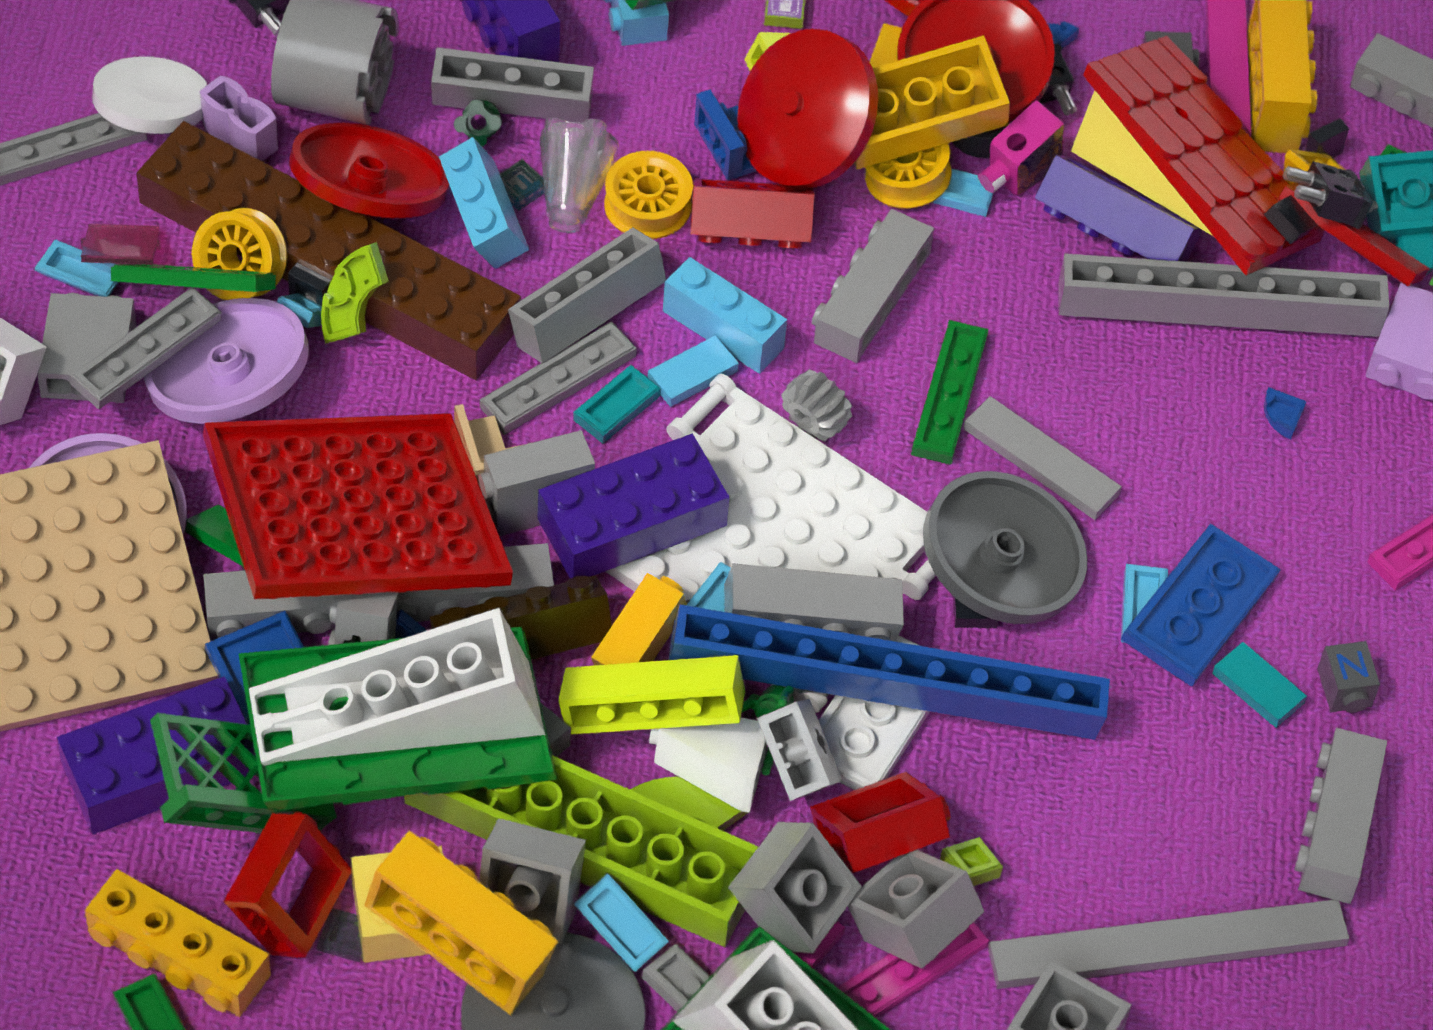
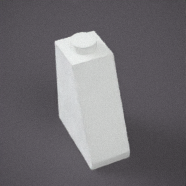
(715, 758)

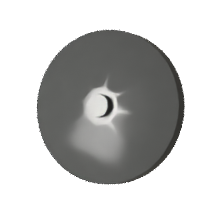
(1005, 547)
(580, 990)

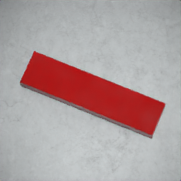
(1368, 244)

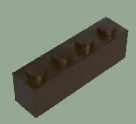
(551, 616)

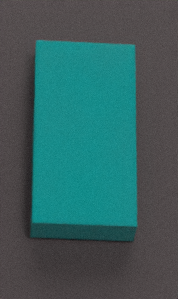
(616, 404)
(1259, 684)

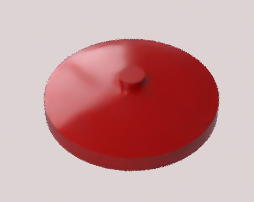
(1013, 31)
(808, 108)
(369, 170)

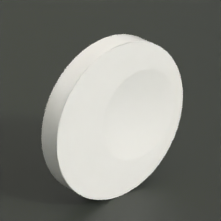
(148, 94)

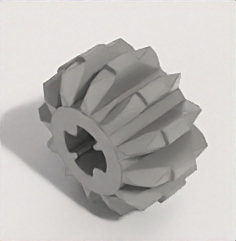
(816, 405)

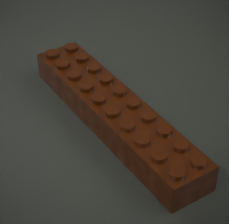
(428, 297)

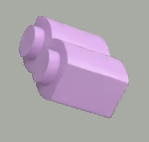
(238, 118)

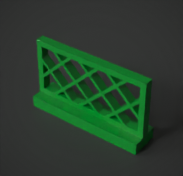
(209, 802)

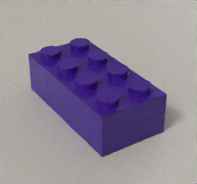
(517, 27)
(633, 507)
(117, 761)

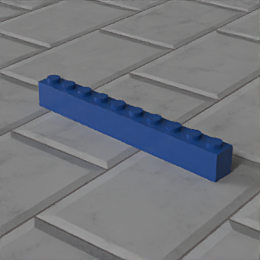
(896, 672)

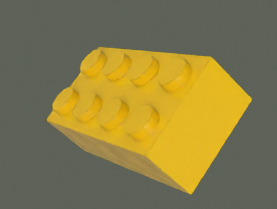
(1280, 73)
(935, 101)
(460, 921)

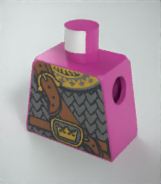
(1024, 151)

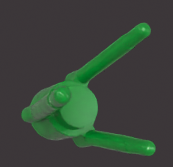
(771, 699)

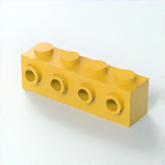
(177, 943)

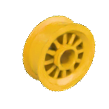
(911, 179)
(648, 194)
(242, 230)

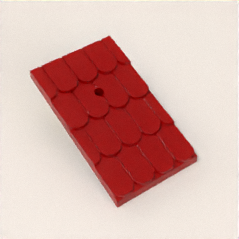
(1185, 149)

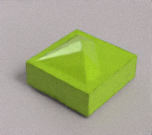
(975, 859)

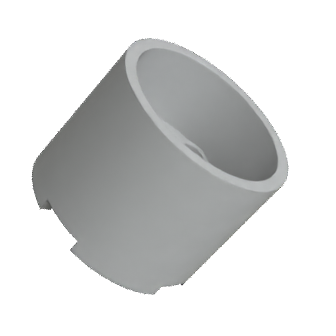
(334, 57)

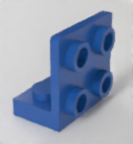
(721, 135)

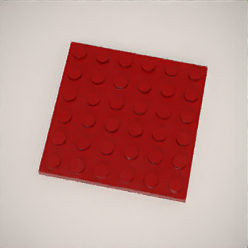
(355, 506)

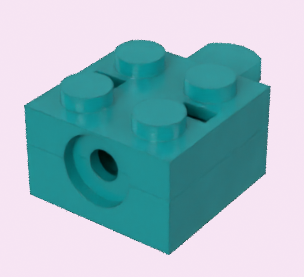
(1404, 199)

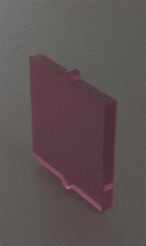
(120, 244)

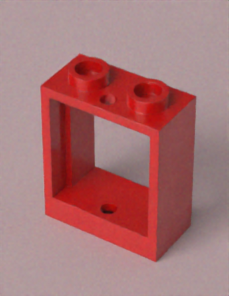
(882, 821)
(252, 890)

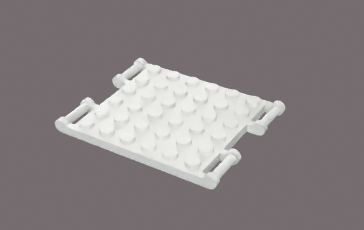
(788, 507)

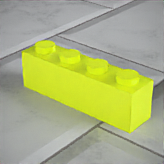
(652, 695)

